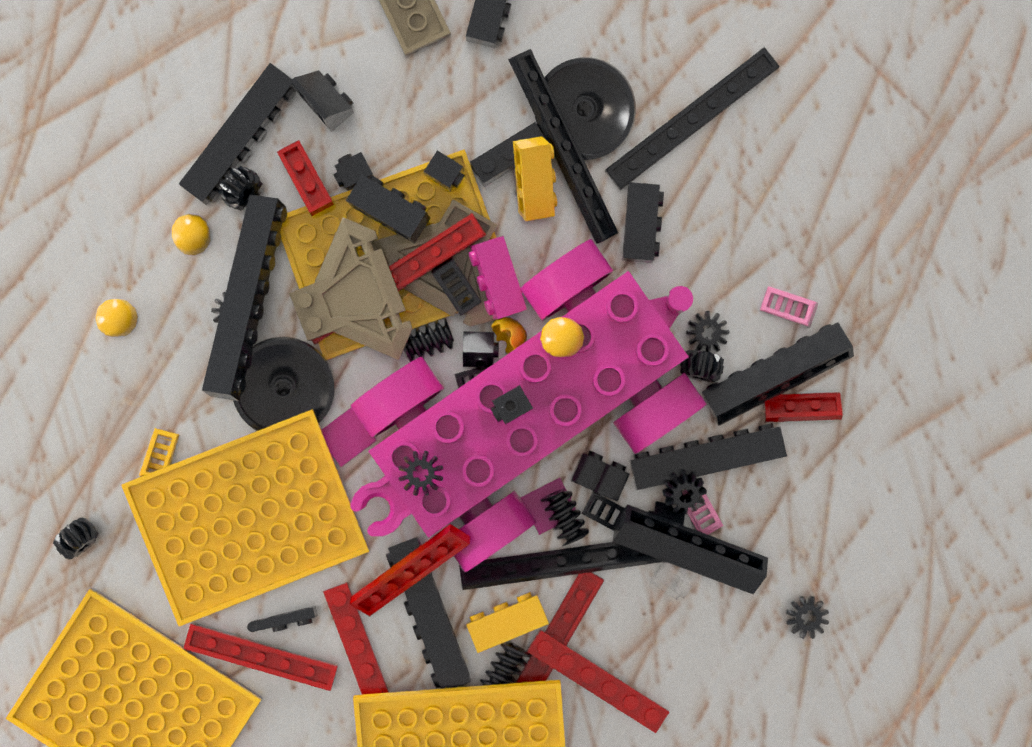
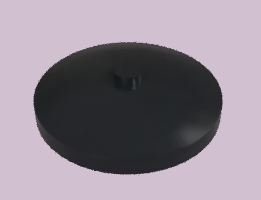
(594, 104)
(284, 382)

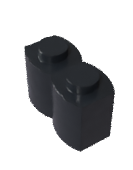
(600, 476)

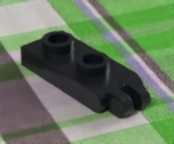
(280, 621)

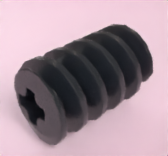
(428, 341)
(565, 516)
(507, 665)

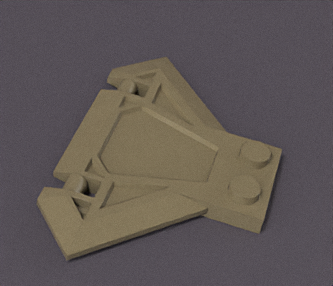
(427, 287)
(354, 295)

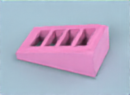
(812, 306)
(712, 514)

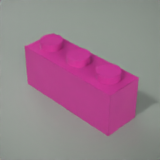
(497, 278)

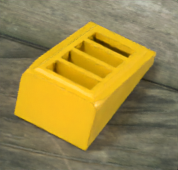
(151, 454)

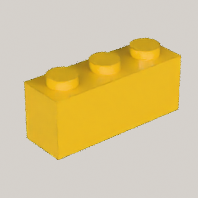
(534, 178)
(506, 622)

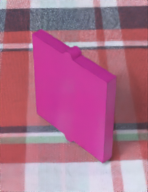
(346, 437)
(536, 507)

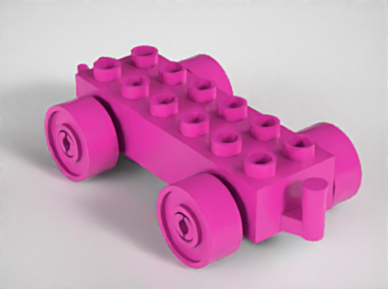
(620, 360)

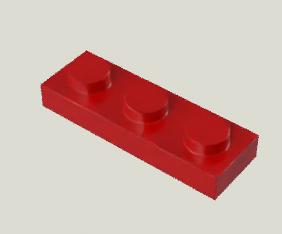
(305, 178)
(803, 407)

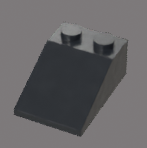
(323, 98)

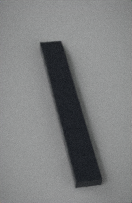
(692, 118)
(565, 148)
(552, 564)

